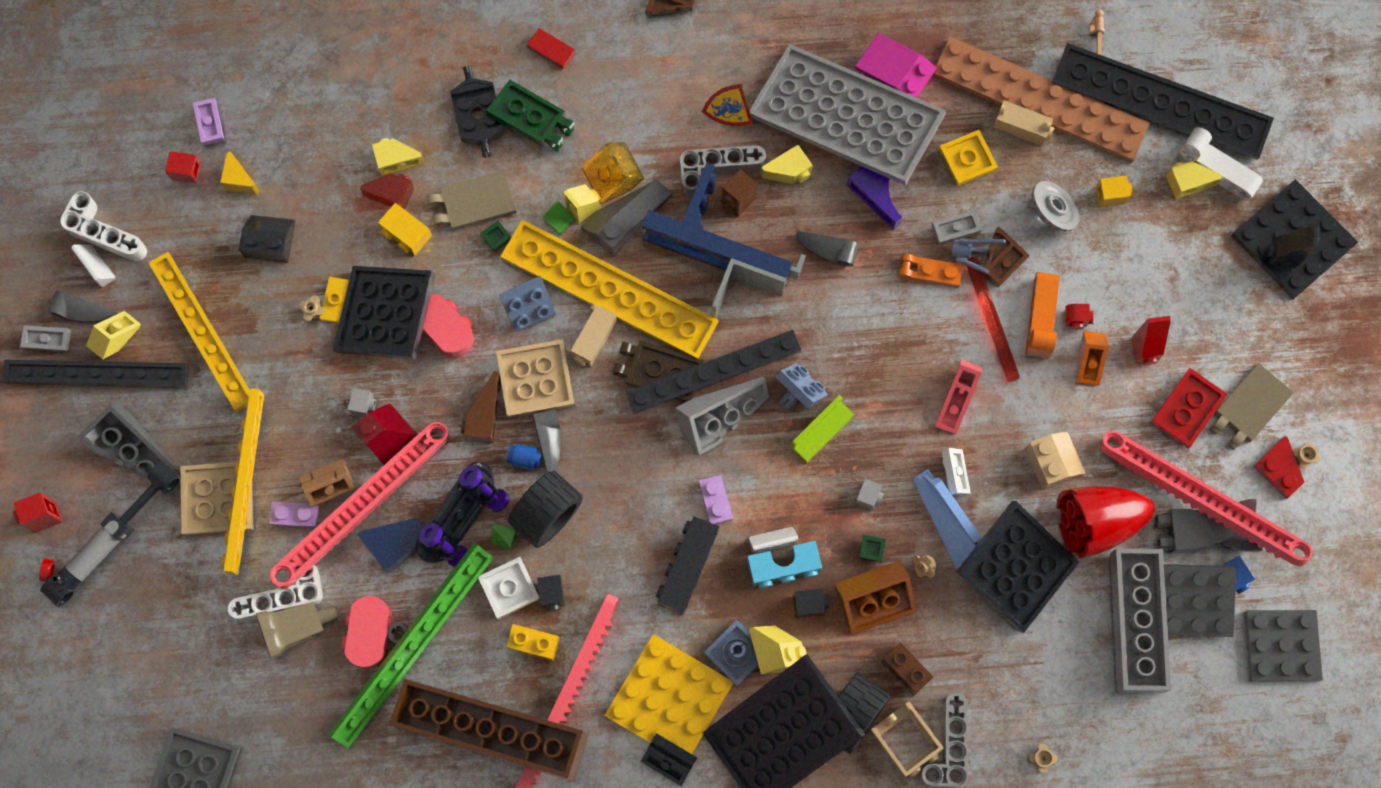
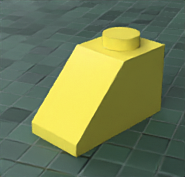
(395, 156)
(788, 167)
(1191, 178)
(581, 202)
(112, 334)

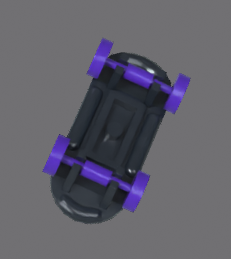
(458, 513)

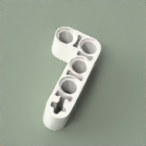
(1234, 175)
(105, 232)
(275, 598)

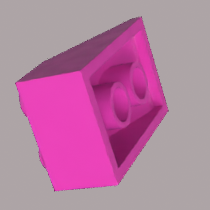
(895, 65)

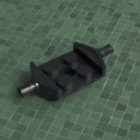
(473, 96)

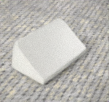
(94, 264)
(773, 540)

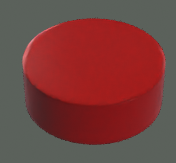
(47, 569)

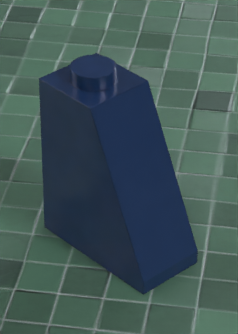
(393, 542)

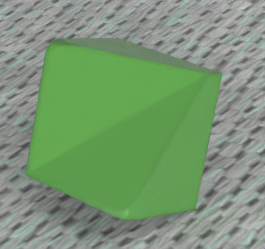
(503, 536)

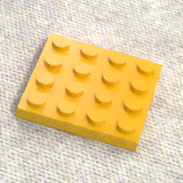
(669, 696)

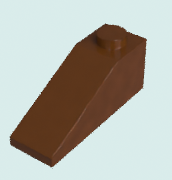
(482, 415)

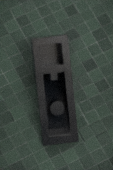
(1293, 247)

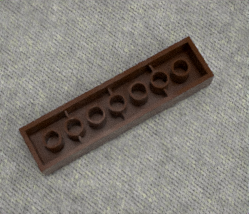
(489, 730)

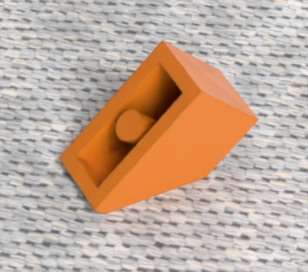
(1092, 357)

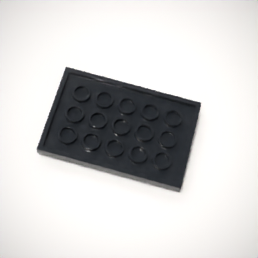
(784, 729)

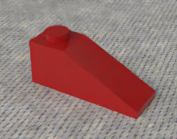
(1151, 340)

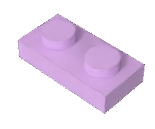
(208, 121)
(715, 500)
(293, 514)

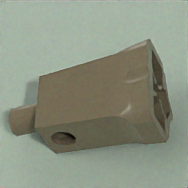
(292, 626)

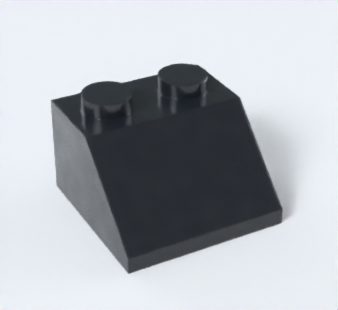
(267, 238)

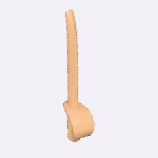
(1097, 28)

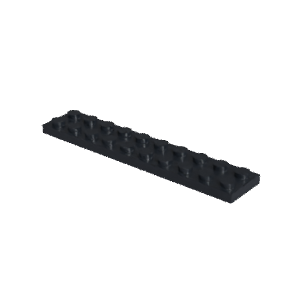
(1162, 100)

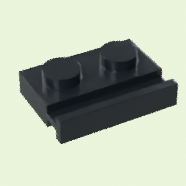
(668, 759)

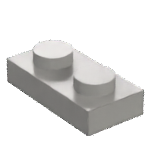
(956, 227)
(45, 338)

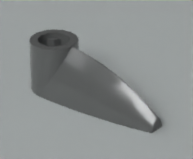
(832, 248)
(76, 308)
(549, 437)

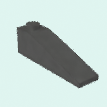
(622, 219)
(124, 440)

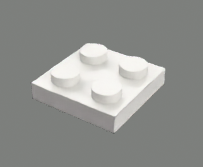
(508, 588)

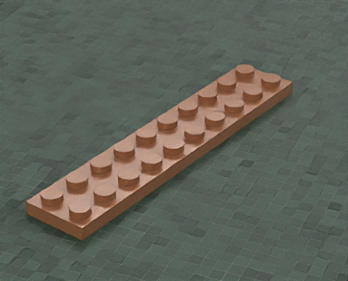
(1071, 111)

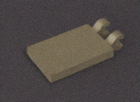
(473, 201)
(1251, 405)

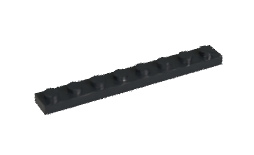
(713, 372)
(95, 373)

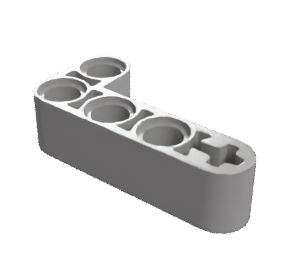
(723, 166)
(948, 740)

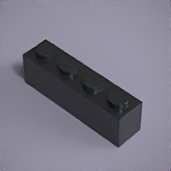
(688, 565)

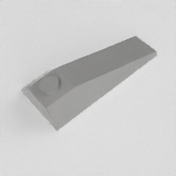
(713, 415)

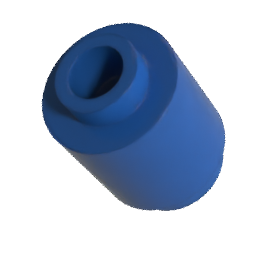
(523, 456)

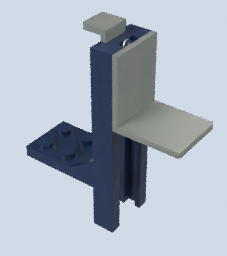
(720, 252)

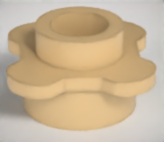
(317, 309)
(1313, 456)
(924, 566)
(1050, 758)

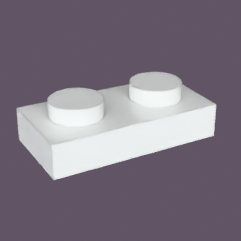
(956, 472)

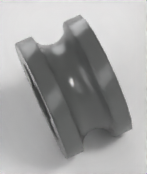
(394, 627)

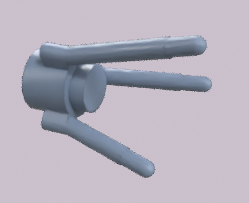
(963, 248)

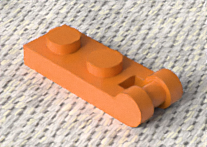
(930, 271)

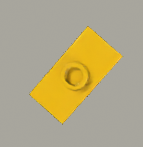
(334, 299)

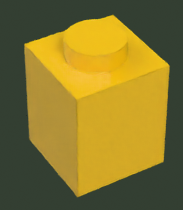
(1113, 191)

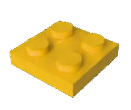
(968, 158)

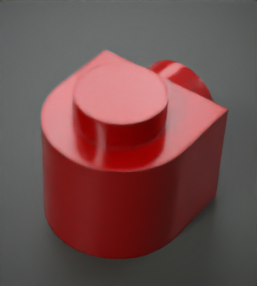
(1078, 316)

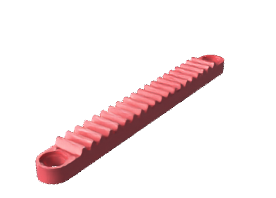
(1206, 499)
(359, 505)
(577, 674)

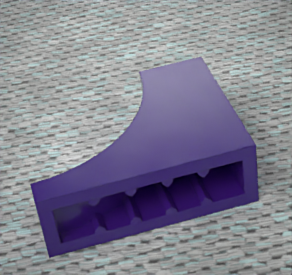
(874, 191)

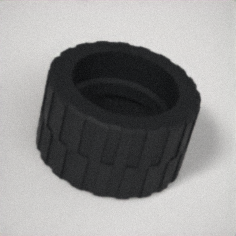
(545, 509)
(864, 703)

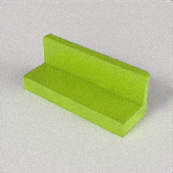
(822, 430)

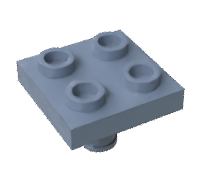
(527, 304)
(800, 387)
(733, 653)

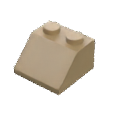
(1054, 459)

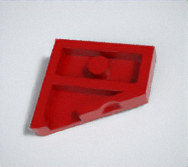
(1281, 468)

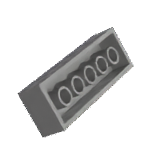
(1140, 621)

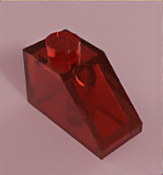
(389, 190)

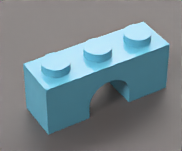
(805, 562)

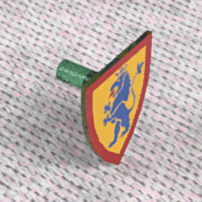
(729, 106)

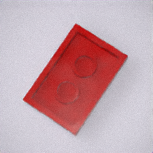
(1189, 408)

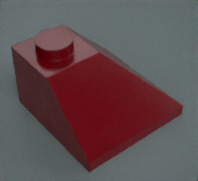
(384, 432)

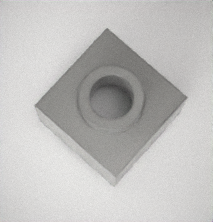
(361, 402)
(869, 495)

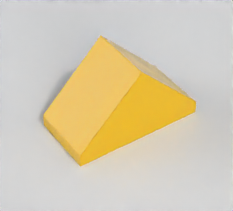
(235, 177)

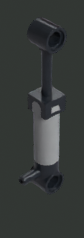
(114, 528)

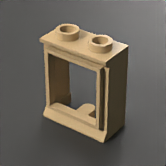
(929, 755)

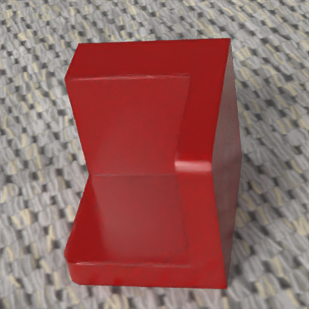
(183, 167)

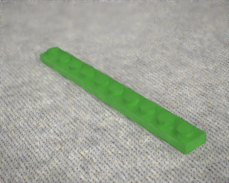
(410, 645)

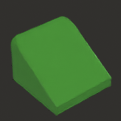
(558, 217)

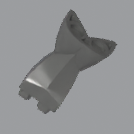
(1193, 531)

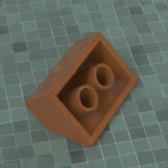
(876, 597)

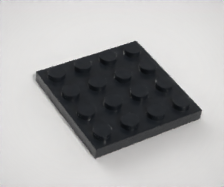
(1285, 213)
(384, 312)
(1017, 566)

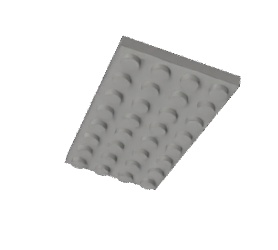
(847, 114)

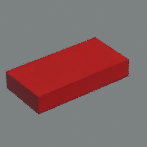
(551, 48)

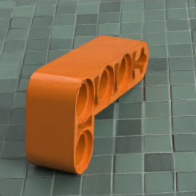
(1041, 334)

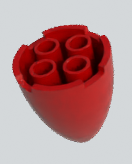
(1101, 517)

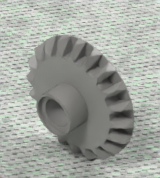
(1055, 206)

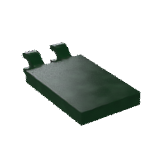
(530, 115)

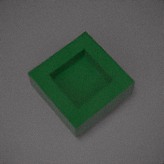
(495, 236)
(872, 548)

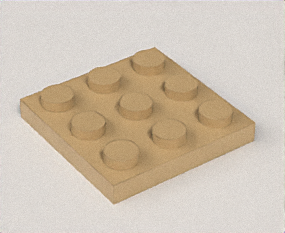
(535, 378)
(208, 497)

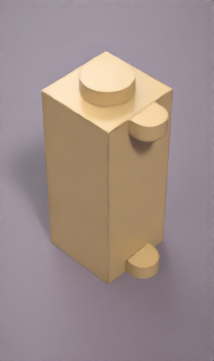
(1024, 123)
(593, 336)

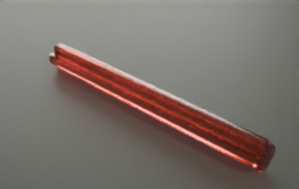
(993, 322)

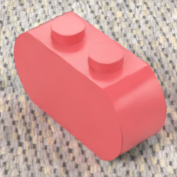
(447, 328)
(367, 632)

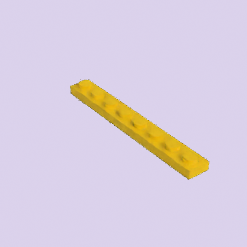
(201, 330)
(241, 491)

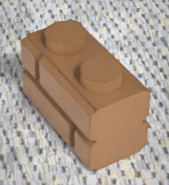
(327, 482)

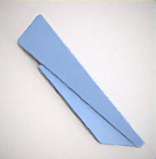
(949, 519)

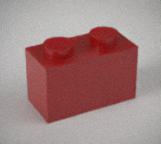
(36, 512)

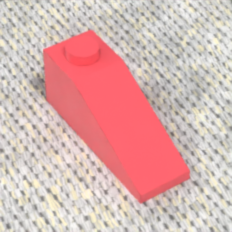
(958, 396)

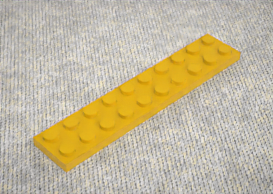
(610, 288)

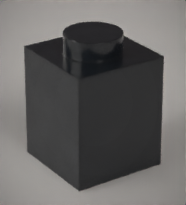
(551, 592)
(810, 603)

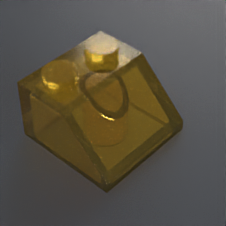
(612, 171)

